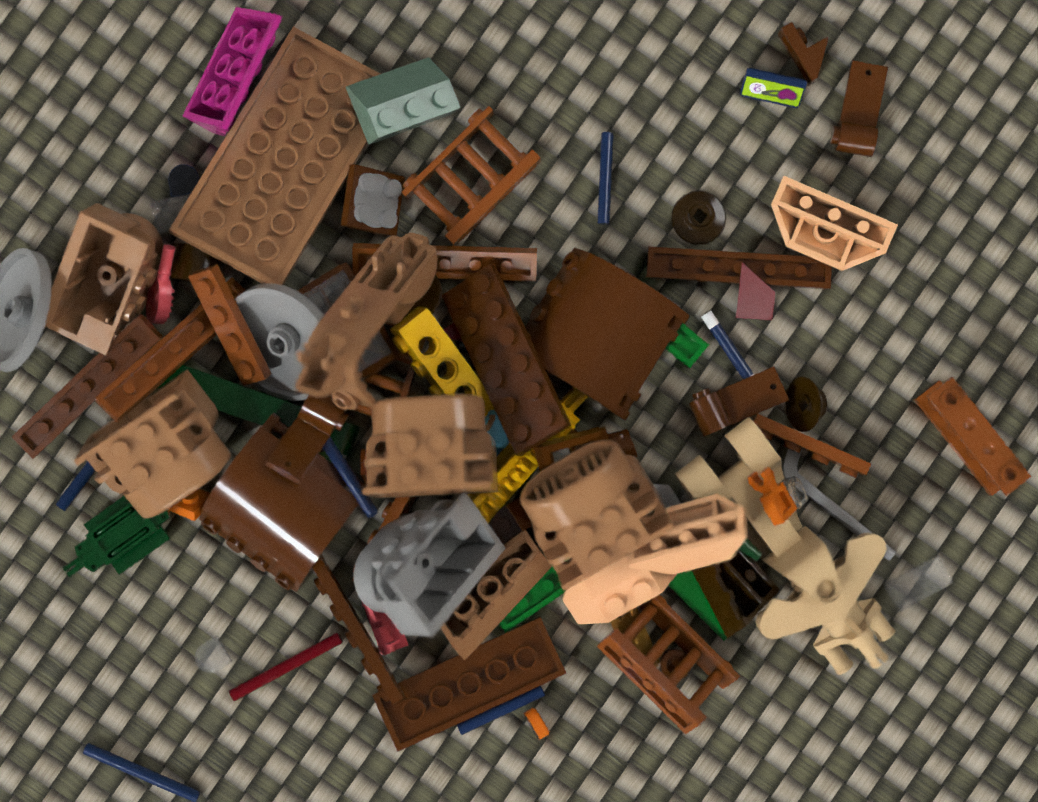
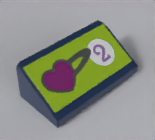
(773, 88)

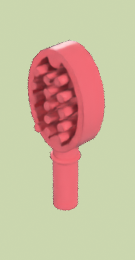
(160, 293)

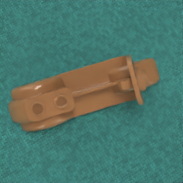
(379, 293)

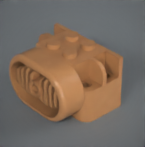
(103, 276)
(159, 447)
(430, 447)
(593, 510)

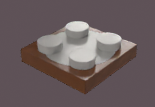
(372, 200)

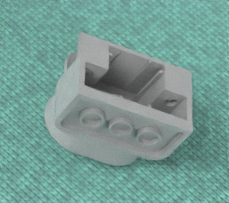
(426, 564)

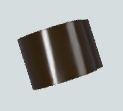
(190, 259)

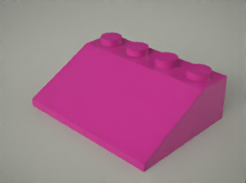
(232, 69)

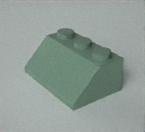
(402, 99)

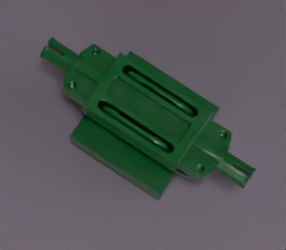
(118, 538)

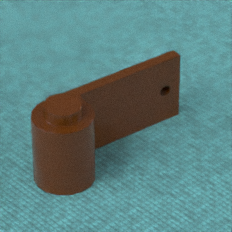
(860, 110)
(737, 401)
(307, 437)

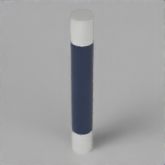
(727, 345)

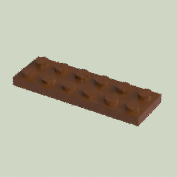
(506, 360)
(466, 688)

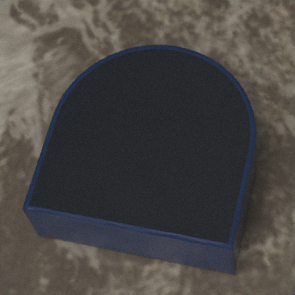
(182, 180)

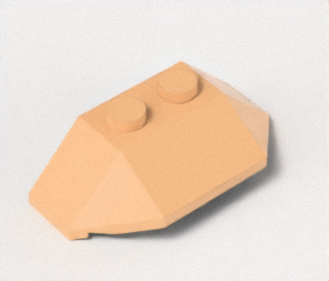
(828, 226)
(703, 534)
(613, 592)

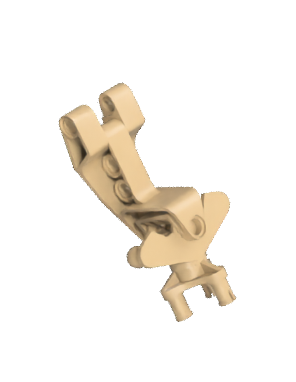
(822, 587)

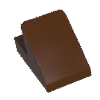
(806, 59)
(510, 521)

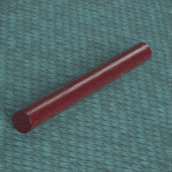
(285, 666)

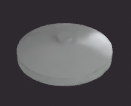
(23, 305)
(280, 325)

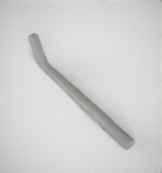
(790, 469)

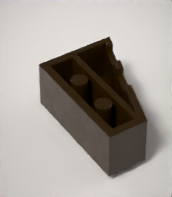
(735, 590)

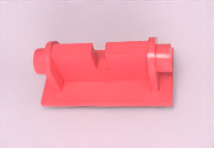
(385, 632)

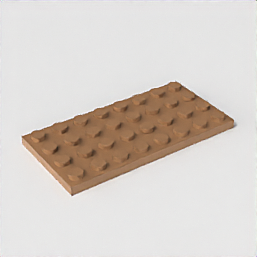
(279, 163)

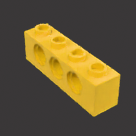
(422, 324)

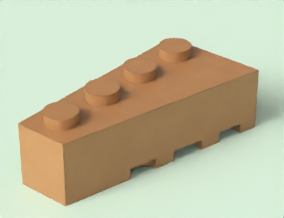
(495, 594)

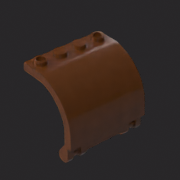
(602, 330)
(274, 518)

